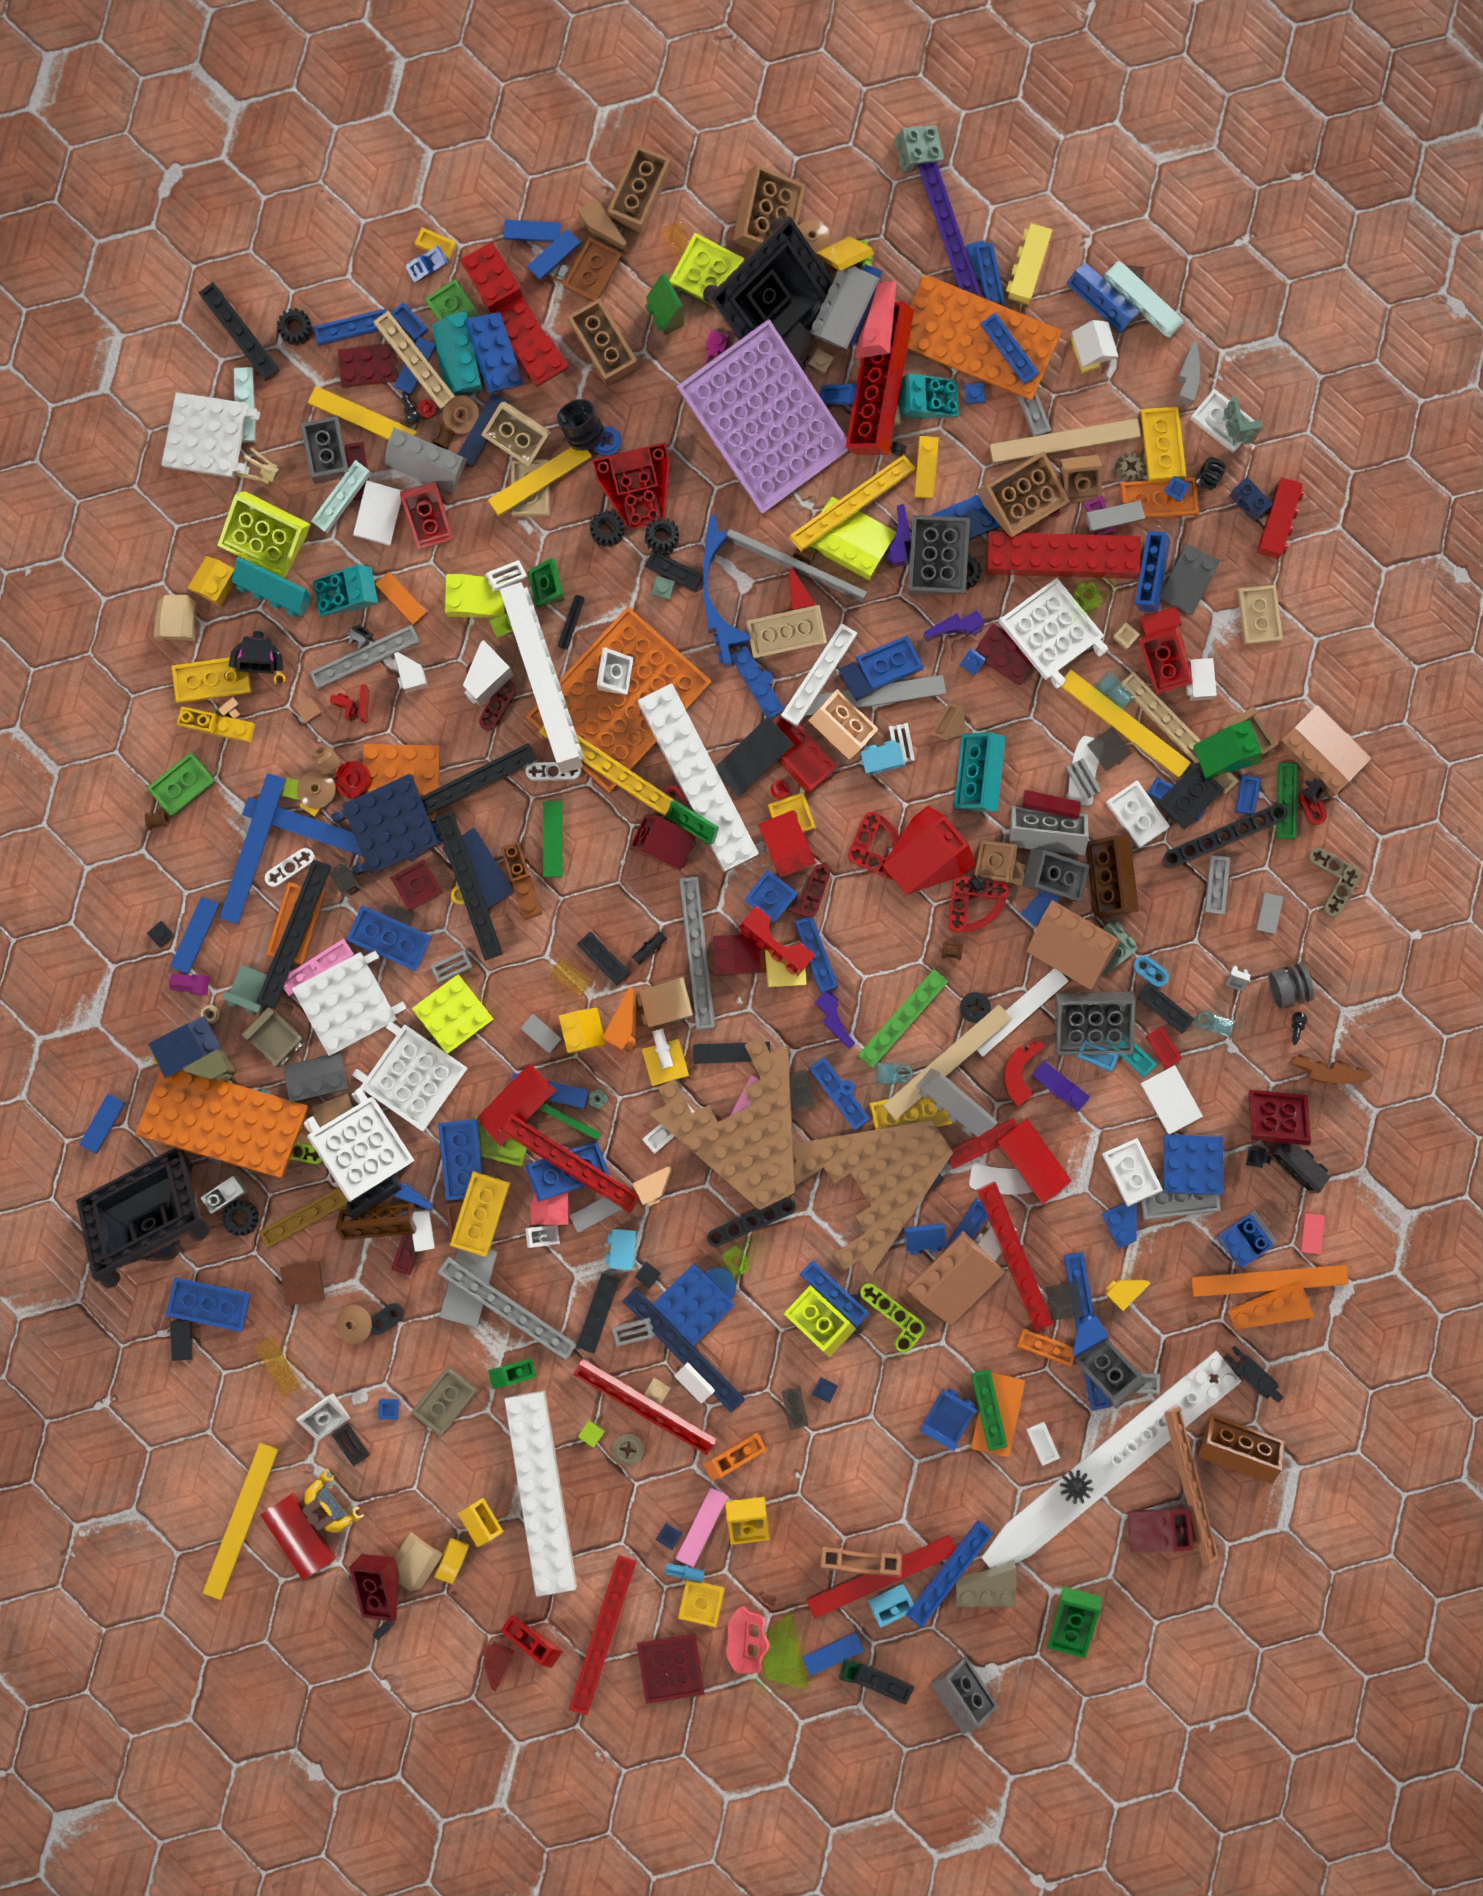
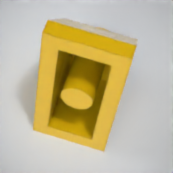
(1124, 1292)

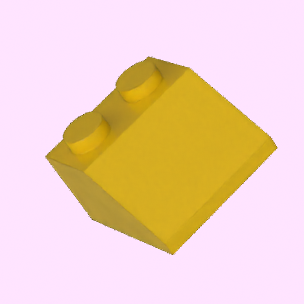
(213, 580)
(582, 1030)
(747, 1521)

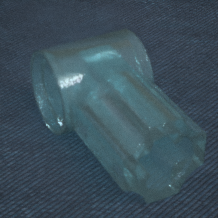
(1110, 686)
(1214, 1023)

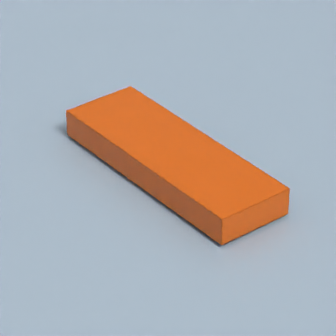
(401, 598)
(1046, 1347)

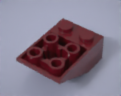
(1160, 1530)

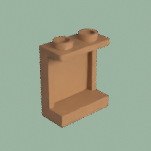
(1265, 741)

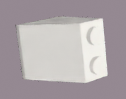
(485, 675)

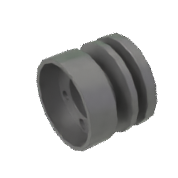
(1291, 986)

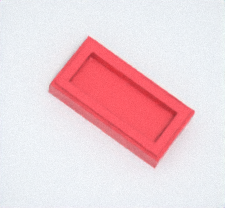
(1312, 1233)

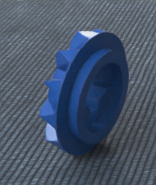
(615, 442)

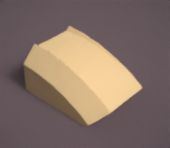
(175, 618)
(416, 1562)

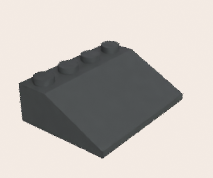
(938, 555)
(1091, 1019)

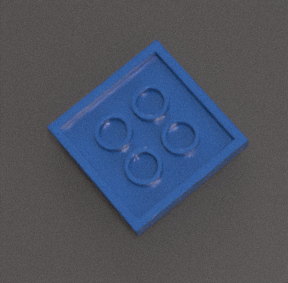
(1193, 1165)
(693, 1304)

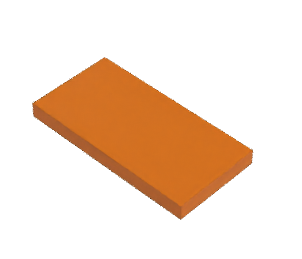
(1158, 504)
(289, 900)
(1009, 1396)

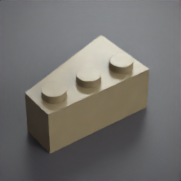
(988, 1588)

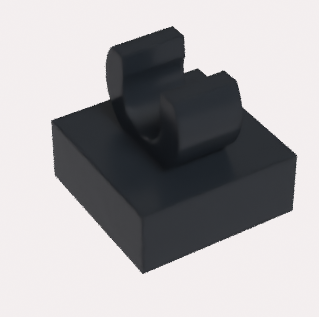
(359, 634)
(1315, 790)
(1256, 1157)

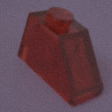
(496, 1662)

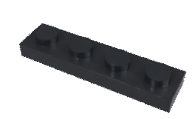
(598, 1313)

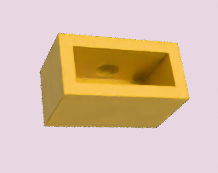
(480, 1522)

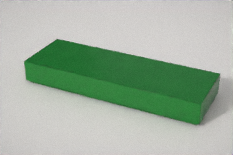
(692, 822)

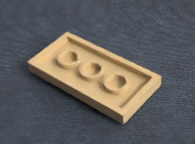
(786, 631)

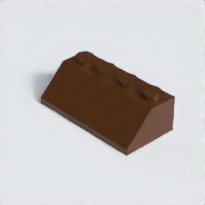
(1112, 876)

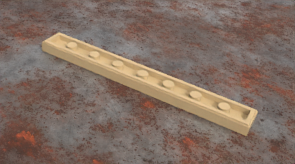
(1065, 441)
(1170, 723)
(949, 1059)

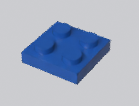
(771, 896)

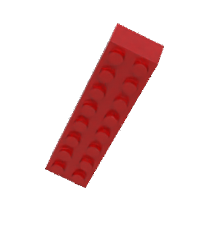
(879, 391)
(1063, 555)

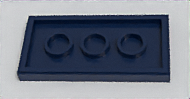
(488, 873)

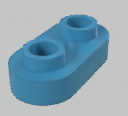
(1152, 968)

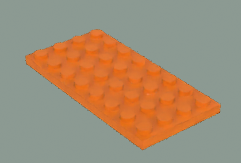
(950, 333)
(223, 1122)

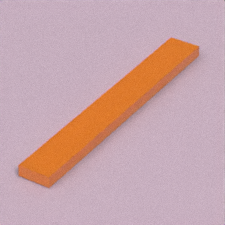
(1268, 1280)

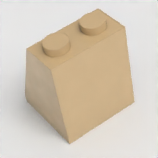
(665, 1003)

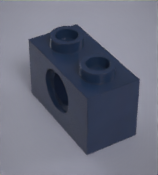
(1250, 499)

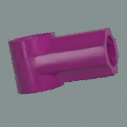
(194, 984)

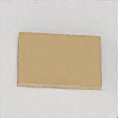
(539, 503)
(1260, 615)

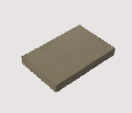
(444, 1401)

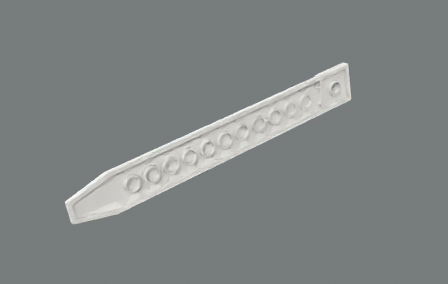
(1111, 1462)

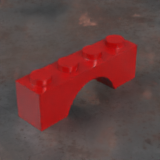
(793, 957)

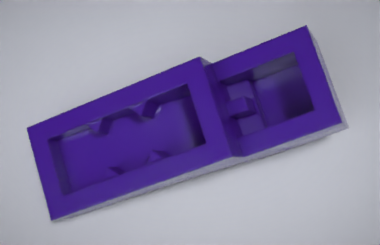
(897, 550)
(969, 625)
(828, 1005)
(1060, 1086)

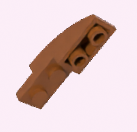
(521, 881)
(1336, 1074)

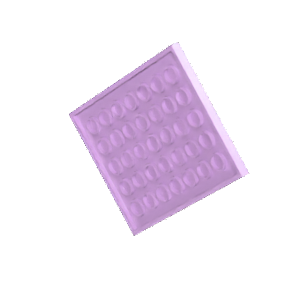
(764, 416)

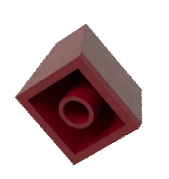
(663, 842)

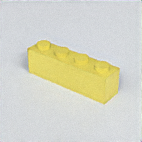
(1029, 265)

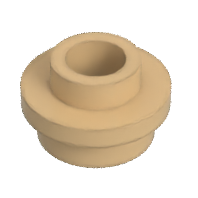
(204, 1012)

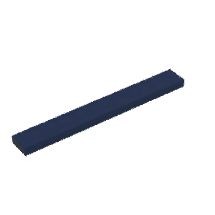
(683, 1349)

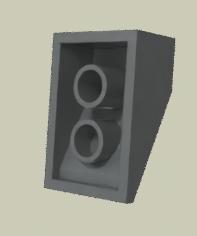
(1189, 579)
(1055, 875)
(1111, 1372)

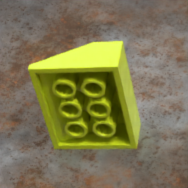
(263, 534)
(856, 543)

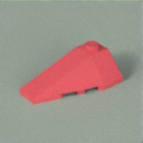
(877, 326)
(551, 1211)

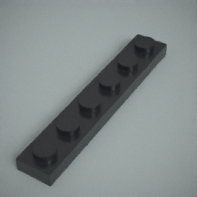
(239, 331)

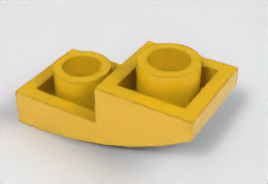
(451, 1561)

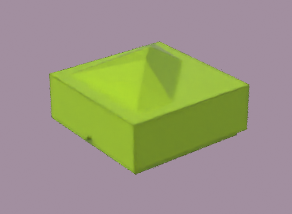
(501, 625)

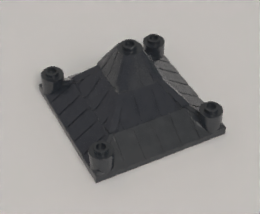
(776, 283)
(140, 1216)

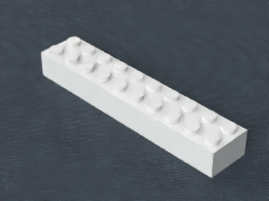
(542, 677)
(697, 775)
(540, 1493)

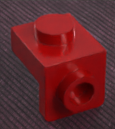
(342, 701)

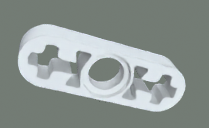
(539, 776)
(281, 880)

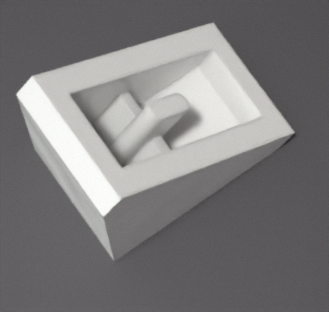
(542, 1236)

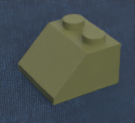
(212, 1066)

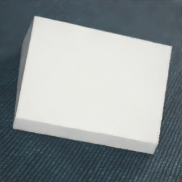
(1094, 343)
(614, 672)
(324, 1417)

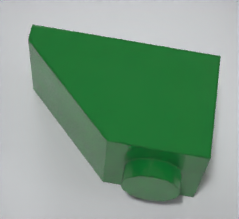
(512, 1373)

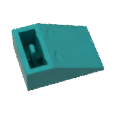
(928, 397)
(345, 590)

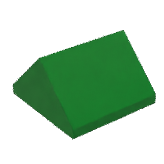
(546, 583)

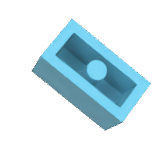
(883, 758)
(622, 1249)
(891, 1605)

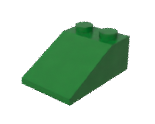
(665, 306)
(1228, 750)
(1074, 1622)

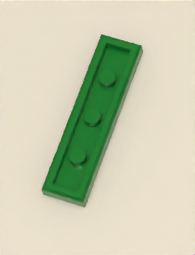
(1287, 795)
(552, 839)
(571, 1121)
(989, 1410)

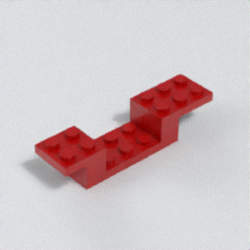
(503, 294)

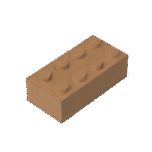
(639, 189)
(602, 342)

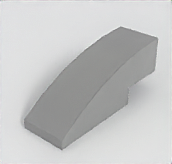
(1189, 376)

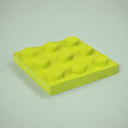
(703, 265)
(452, 1014)

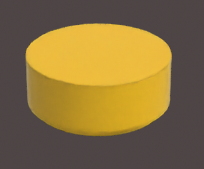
(456, 896)

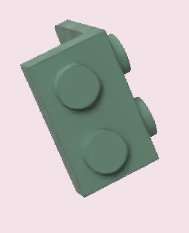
(918, 146)
(1237, 429)
(1125, 949)
(246, 990)

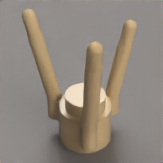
(270, 471)

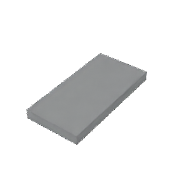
(1171, 1205)
(459, 1305)

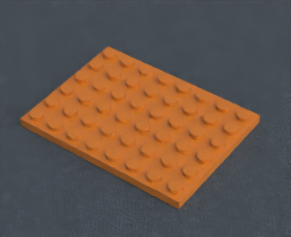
(615, 720)

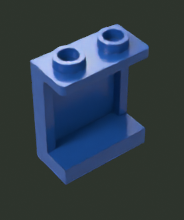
(948, 1418)

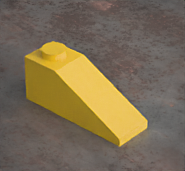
(926, 467)

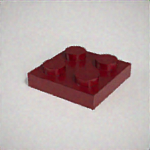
(416, 885)

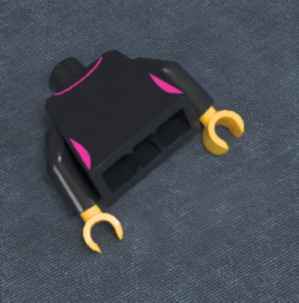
(256, 656)

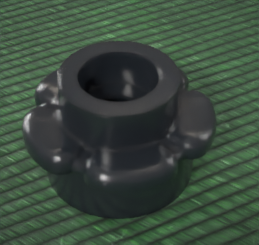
(898, 449)
(977, 883)

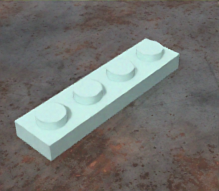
(245, 393)
(341, 496)

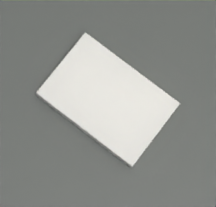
(1212, 420)
(378, 513)
(1137, 814)
(1171, 1100)
(1132, 1172)

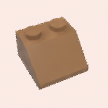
(1082, 478)

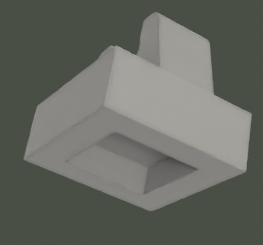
(1237, 979)

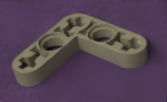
(1340, 874)

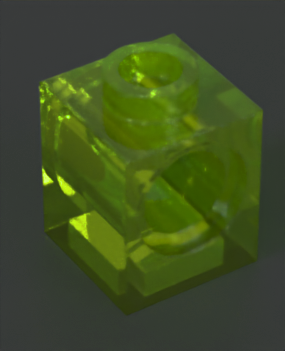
(1088, 605)
(735, 1251)

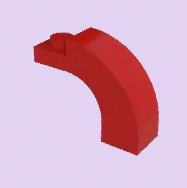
(1012, 1074)

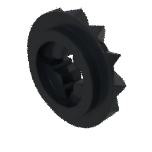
(968, 1000)

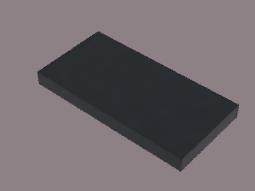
(754, 756)

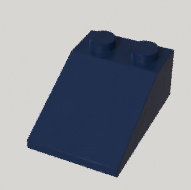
(184, 1046)

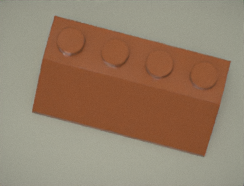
(1242, 1449)

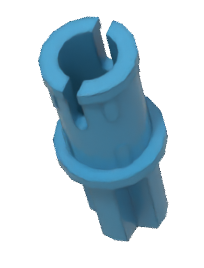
(684, 1572)

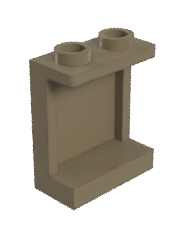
(274, 1037)

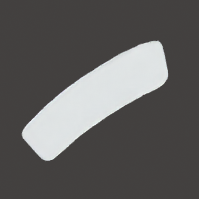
(1084, 752)
(1007, 1180)

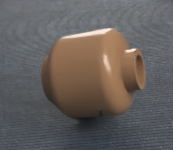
(326, 760)

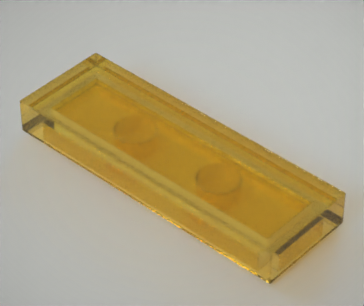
(277, 1366)

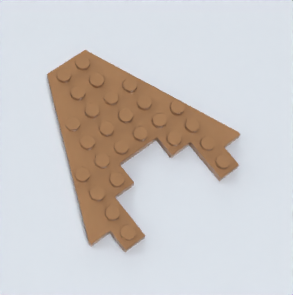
(750, 1146)
(891, 1169)

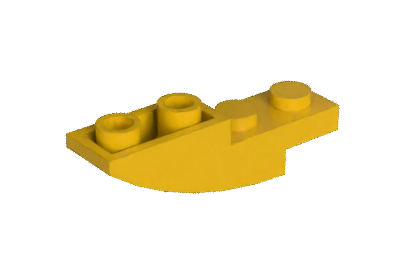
(215, 725)

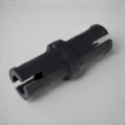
(649, 947)

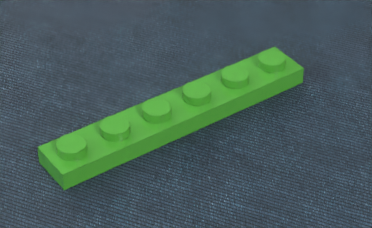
(903, 1018)

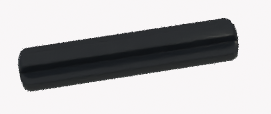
(571, 621)

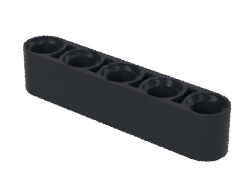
(744, 1229)

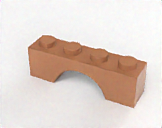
(862, 1563)

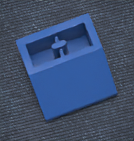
(1244, 1240)

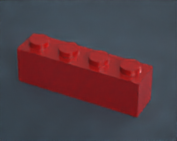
(1280, 517)

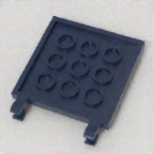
(389, 825)

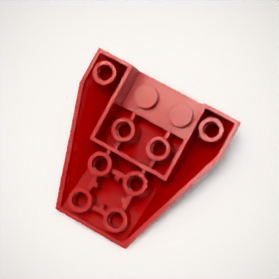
(636, 483)
(928, 853)

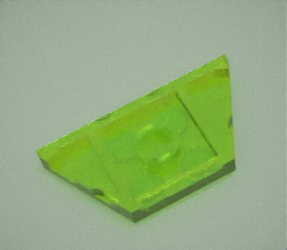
(784, 1659)

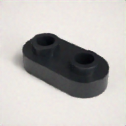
(386, 1318)

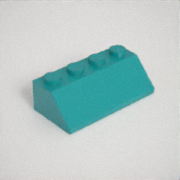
(457, 355)
(271, 587)
(979, 772)

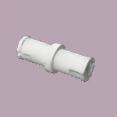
(662, 1048)

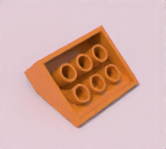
(622, 1028)

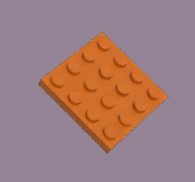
(395, 761)

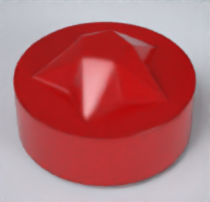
(427, 409)
(780, 790)

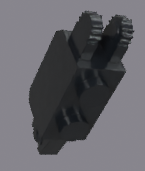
(1254, 1375)

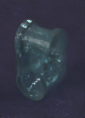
(890, 1073)

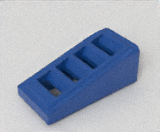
(412, 1196)

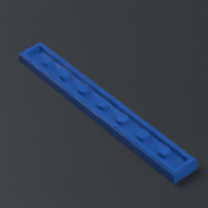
(309, 828)
(252, 848)
(1077, 1272)

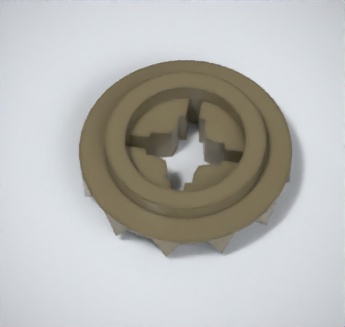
(1130, 476)
(620, 1454)

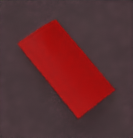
(806, 759)
(520, 1098)
(1033, 1161)
(298, 1537)

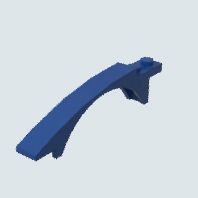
(726, 635)

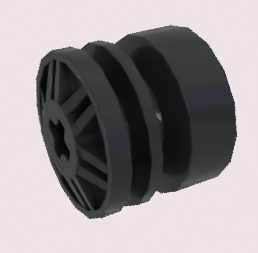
(580, 424)

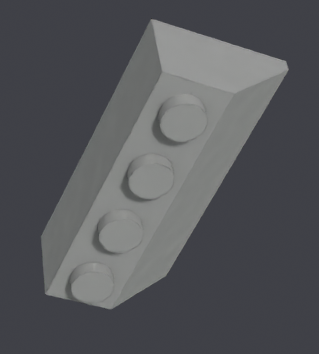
(844, 306)
(424, 460)
(1048, 831)
(955, 1103)

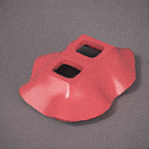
(740, 1640)

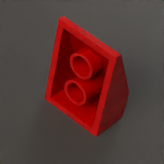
(426, 515)
(1166, 659)
(786, 844)

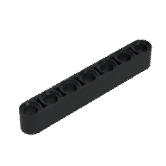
(1231, 829)

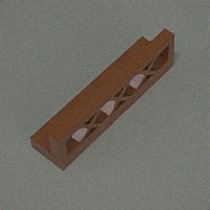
(376, 1226)

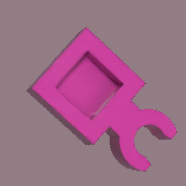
(715, 344)

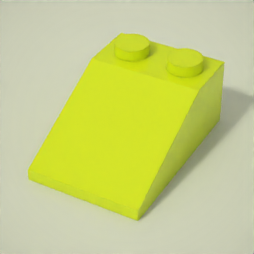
(472, 597)
(820, 1321)

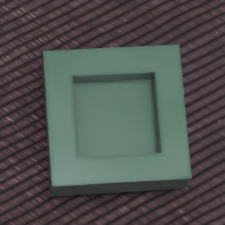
(663, 588)

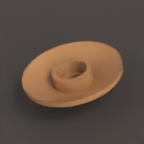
(821, 233)
(468, 416)
(322, 796)
(360, 1322)

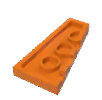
(1275, 1307)

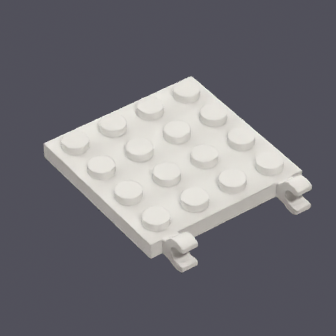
(207, 435)
(1052, 630)
(346, 1003)
(412, 1077)
(359, 1147)

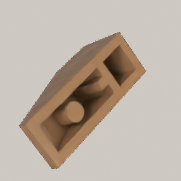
(600, 225)

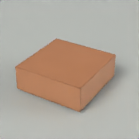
(308, 710)

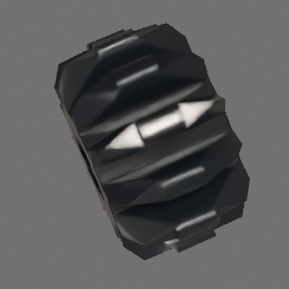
(1210, 473)
(1069, 1485)

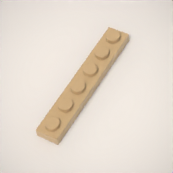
(413, 359)

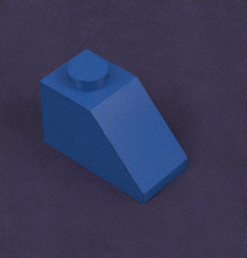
(1089, 1335)

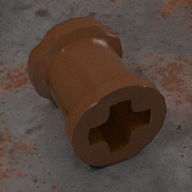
(443, 437)
(807, 554)
(156, 820)
(951, 951)

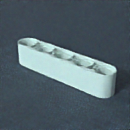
(1143, 299)

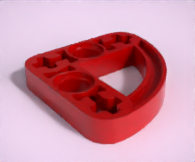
(863, 847)
(964, 896)

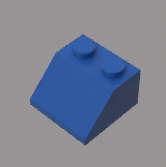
(924, 1237)

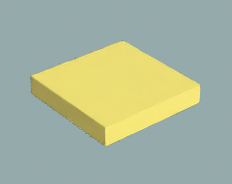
(778, 975)

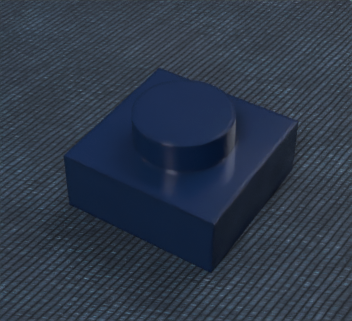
(825, 1389)
(669, 1536)

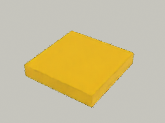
(800, 807)
(659, 1075)
(701, 1603)

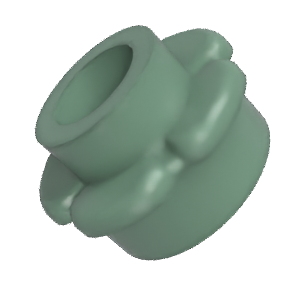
(598, 1104)

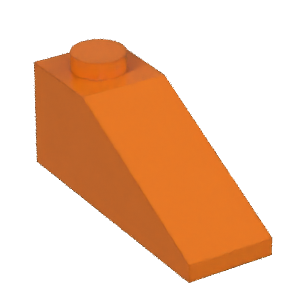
(734, 1457)

